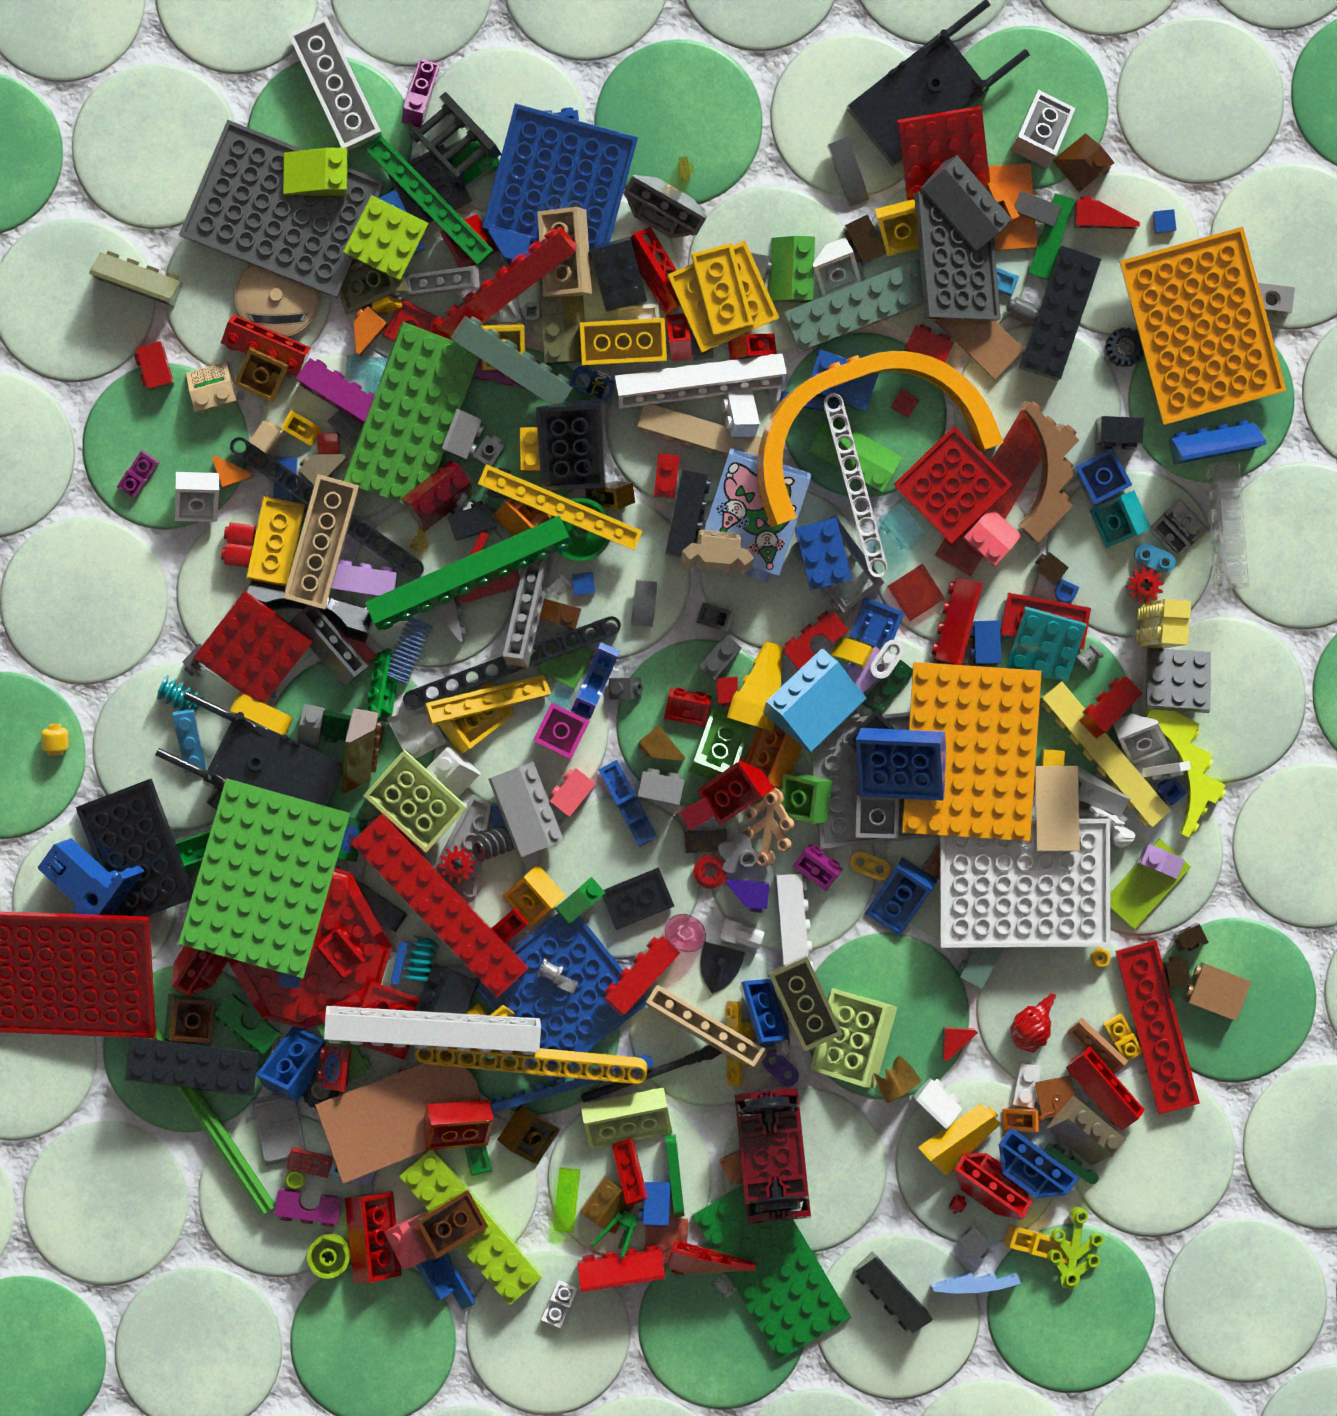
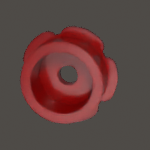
(957, 1203)

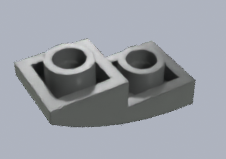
(1037, 209)
(644, 603)

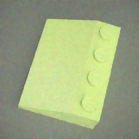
(415, 801)
(864, 1039)

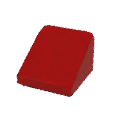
(328, 443)

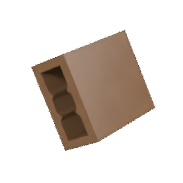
(1217, 991)

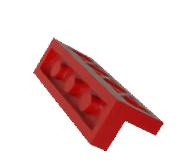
(654, 271)

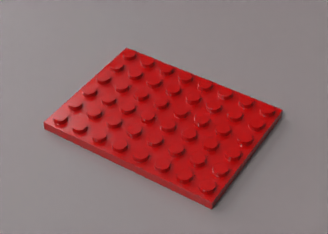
(76, 975)

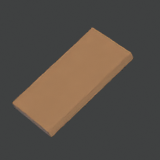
(984, 342)

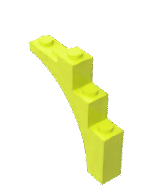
(1200, 787)

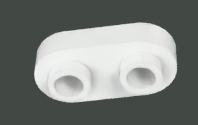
(887, 659)

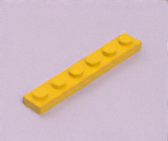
(487, 699)

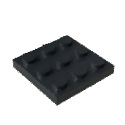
(435, 175)

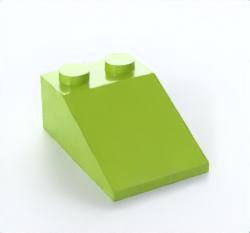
(316, 172)

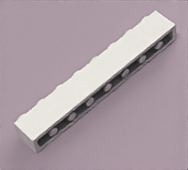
(700, 380)
(793, 924)

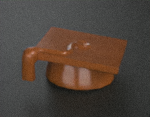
(1053, 1095)

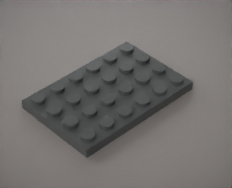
(953, 276)

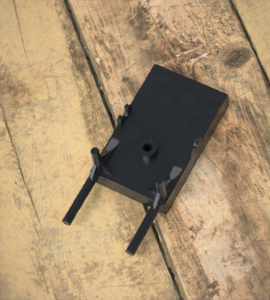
(910, 93)
(283, 762)

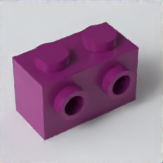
(818, 867)

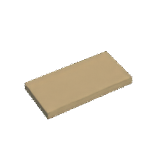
(1057, 808)

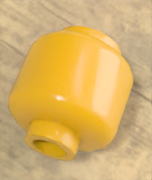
(54, 740)

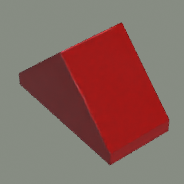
(954, 1039)

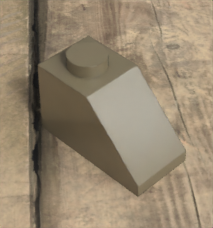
(321, 464)

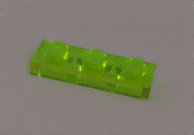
(566, 1199)

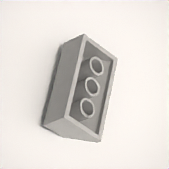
(526, 809)

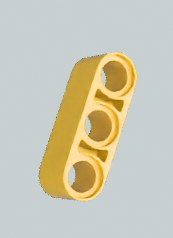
(261, 713)

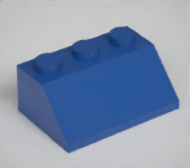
(764, 1012)

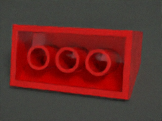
(957, 621)
(370, 1250)
(615, 1271)

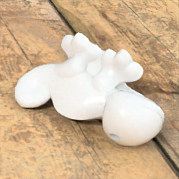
(1119, 835)

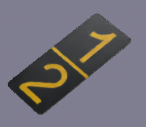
(598, 384)

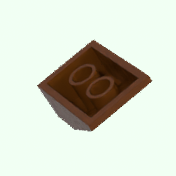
(447, 1225)

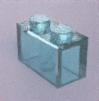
(902, 527)

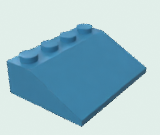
(814, 701)

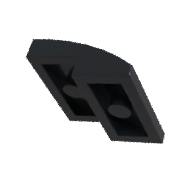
(1178, 528)

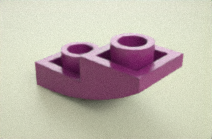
(138, 474)

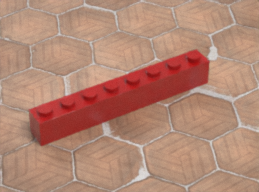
(508, 282)

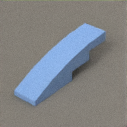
(968, 1284)

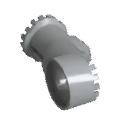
(553, 972)

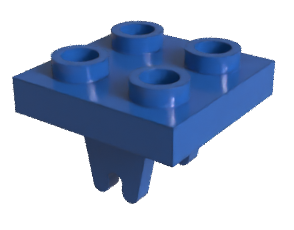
(876, 623)

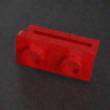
(340, 952)

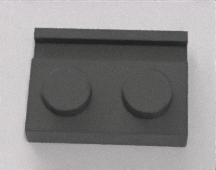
(346, 427)

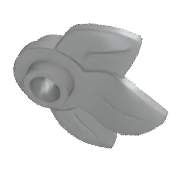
(735, 850)

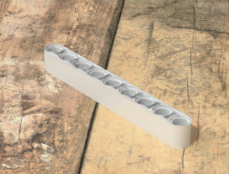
(853, 496)

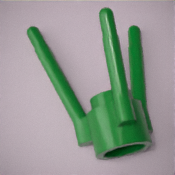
(627, 1222)

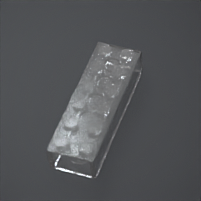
(1227, 525)

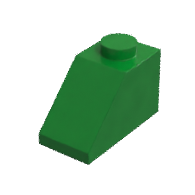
(579, 900)

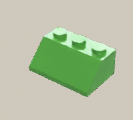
(792, 269)

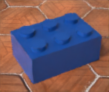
(854, 393)
(823, 554)

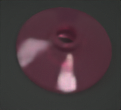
(689, 927)

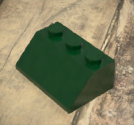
(336, 727)

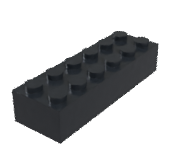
(1059, 313)
(191, 1066)

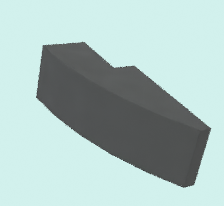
(848, 171)

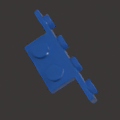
(444, 1279)

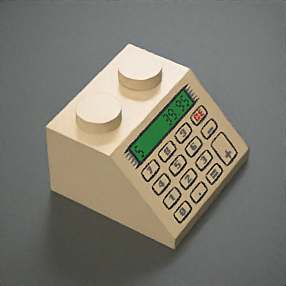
(211, 388)

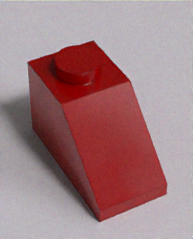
(678, 337)
(752, 346)

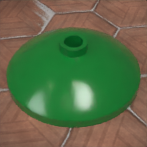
(587, 545)

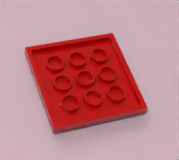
(939, 137)
(953, 485)
(253, 648)

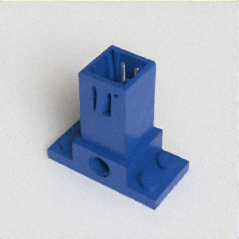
(85, 880)

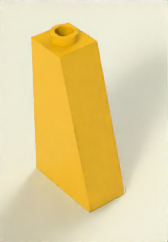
(960, 1138)

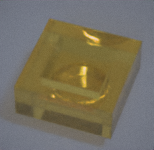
(686, 168)

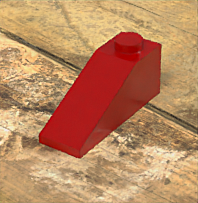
(1096, 214)

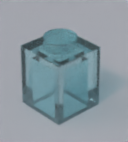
(561, 695)

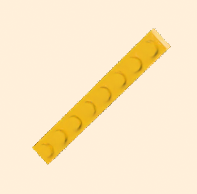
(557, 505)

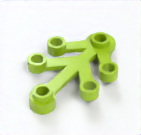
(1074, 1250)

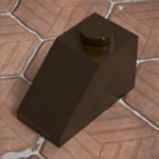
(614, 495)

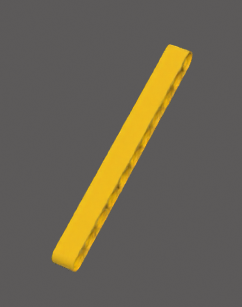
(541, 1066)

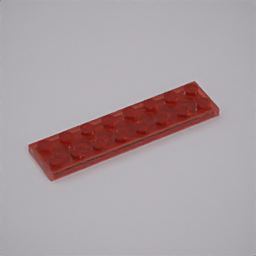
(1016, 461)

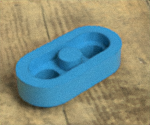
(1155, 558)

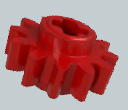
(1149, 578)
(449, 866)

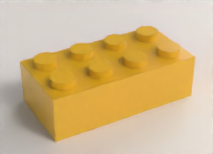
(623, 342)

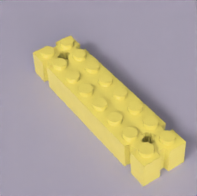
(1163, 624)

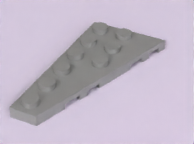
(471, 823)

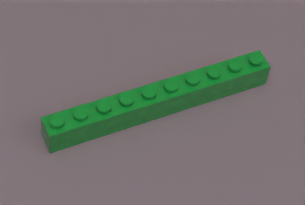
(469, 573)

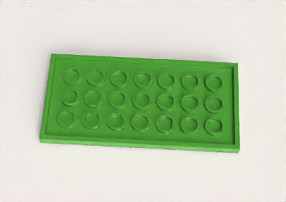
(410, 413)

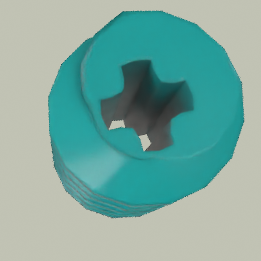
(176, 695)
(421, 958)

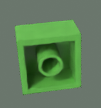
(806, 797)

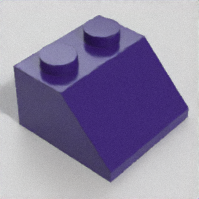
(751, 893)

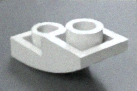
(559, 1304)

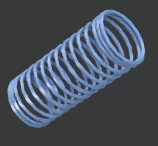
(419, 624)

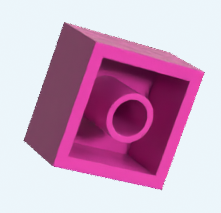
(561, 730)

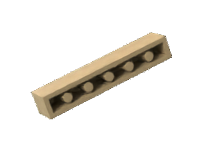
(693, 431)
(706, 1028)

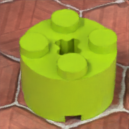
(317, 1259)

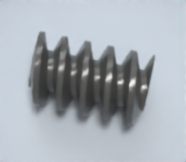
(492, 843)

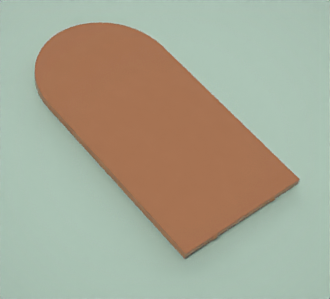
(386, 1117)

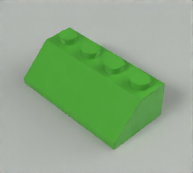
(875, 460)

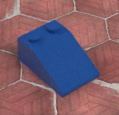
(901, 896)
(292, 1064)

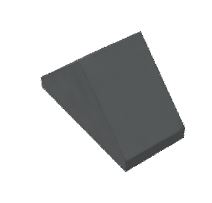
(715, 617)

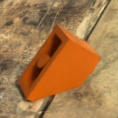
(367, 328)

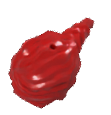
(1033, 1025)

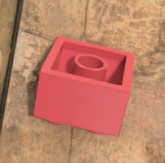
(992, 537)
(405, 1244)

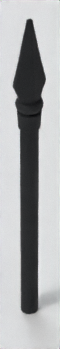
(706, 1053)

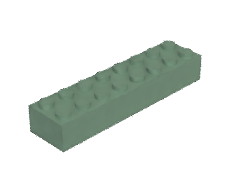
(856, 307)

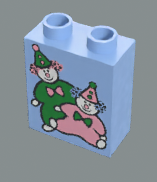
(741, 511)

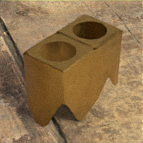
(898, 1080)

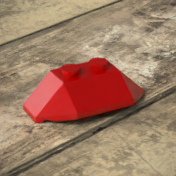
(196, 970)
(983, 1180)

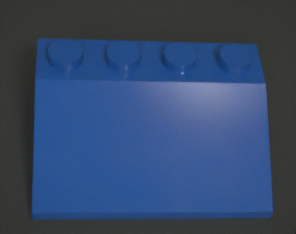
(1215, 443)
(901, 763)

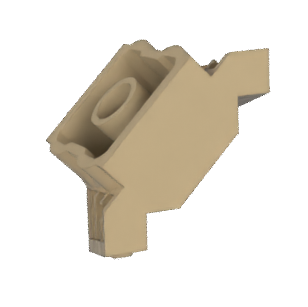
(717, 553)

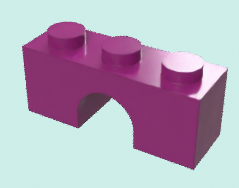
(289, 1207)

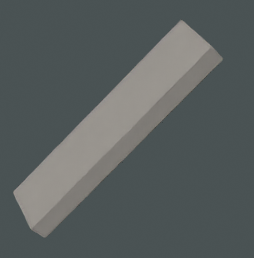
(443, 281)

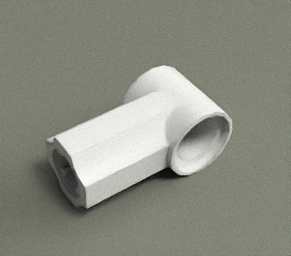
(738, 933)

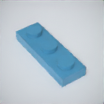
(189, 737)

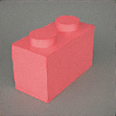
(572, 792)

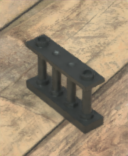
(461, 120)

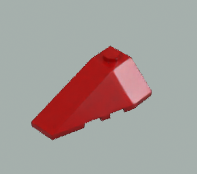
(696, 1259)

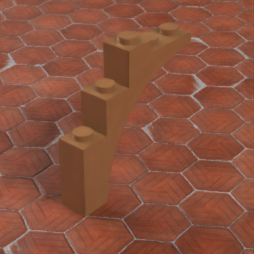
(1056, 472)

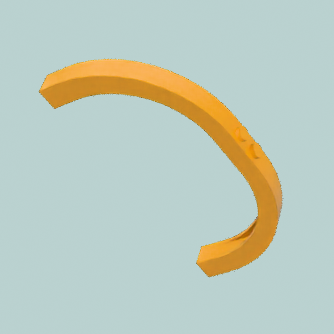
(949, 380)

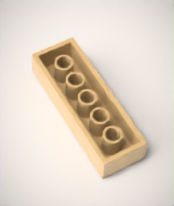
(321, 541)

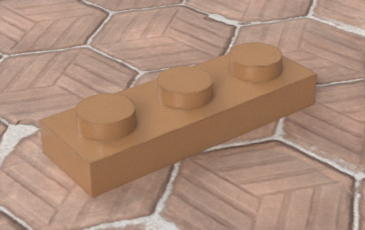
(1088, 1036)

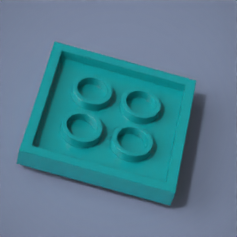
(1046, 644)

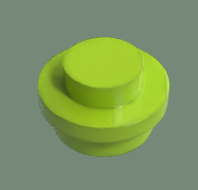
(295, 1180)

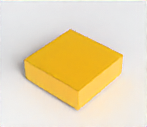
(386, 305)

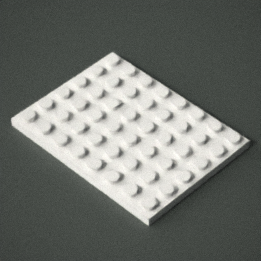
(1022, 897)

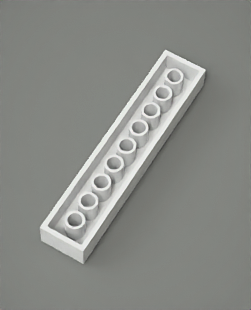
(432, 1029)

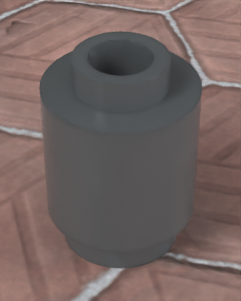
(1022, 310)

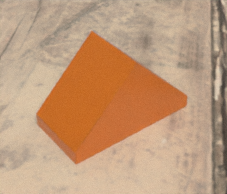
(229, 473)
(1021, 1119)

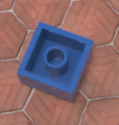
(1102, 476)

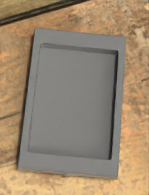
(278, 1127)

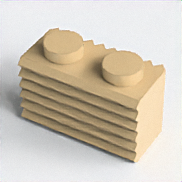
(267, 437)

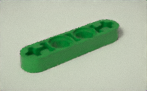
(674, 1174)

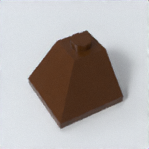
(1083, 162)

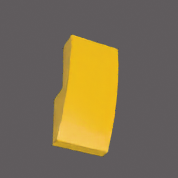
(852, 652)
(1123, 1037)

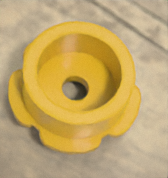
(1104, 962)

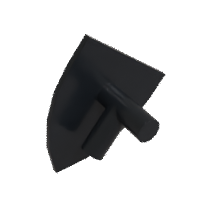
(719, 965)

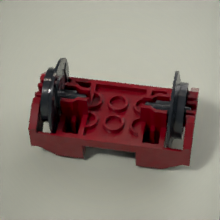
(772, 1155)

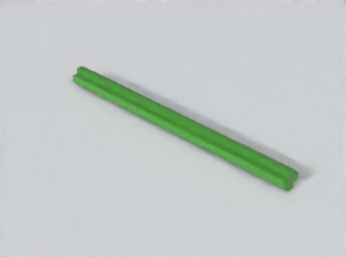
(225, 1145)

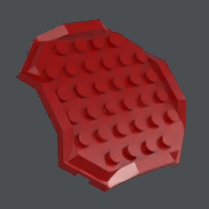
(321, 985)

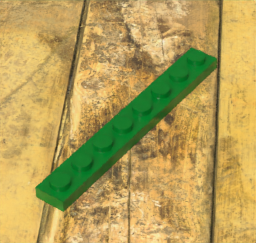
(429, 200)

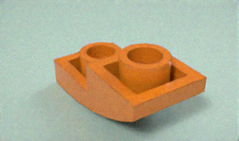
(1003, 201)

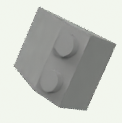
(1043, 129)

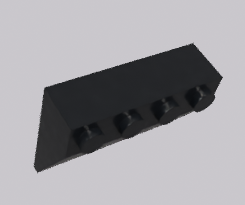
(571, 445)

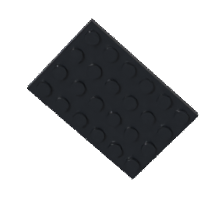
(131, 832)

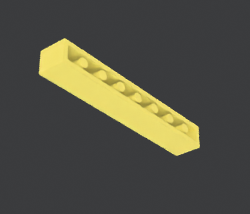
(1106, 755)

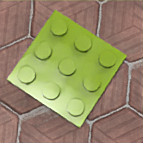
(386, 238)

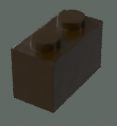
(864, 240)

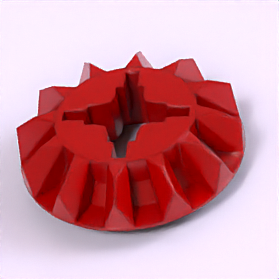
(707, 881)

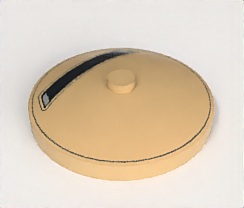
(275, 301)

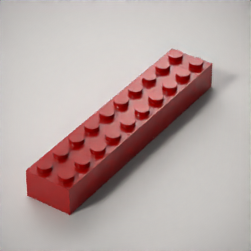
(439, 905)

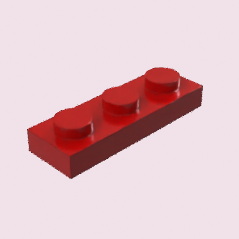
(629, 1172)

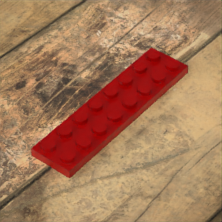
(1157, 1027)

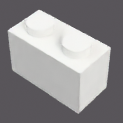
(740, 413)

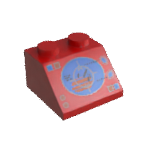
(336, 1067)

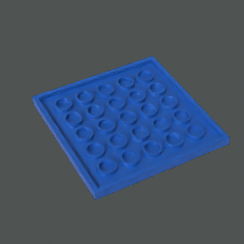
(559, 165)
(566, 1019)

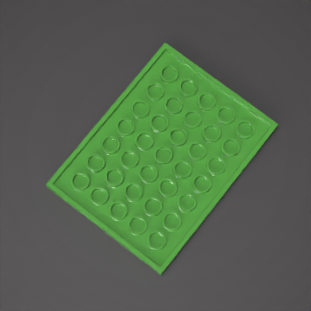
(264, 878)

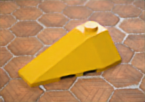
(759, 686)

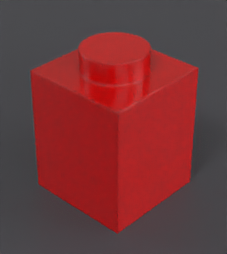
(726, 689)

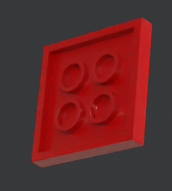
(383, 997)

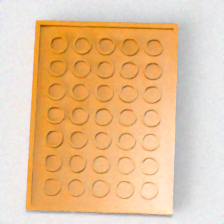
(1202, 325)
(989, 749)

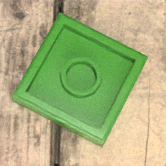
(568, 667)

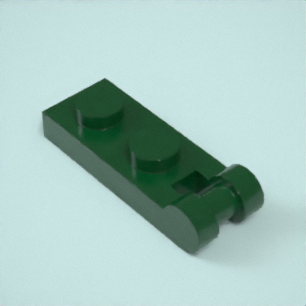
(889, 686)
(1072, 1163)

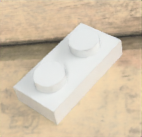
(1174, 769)
(1025, 1087)

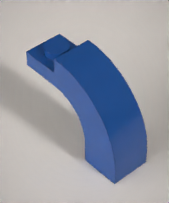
(595, 680)

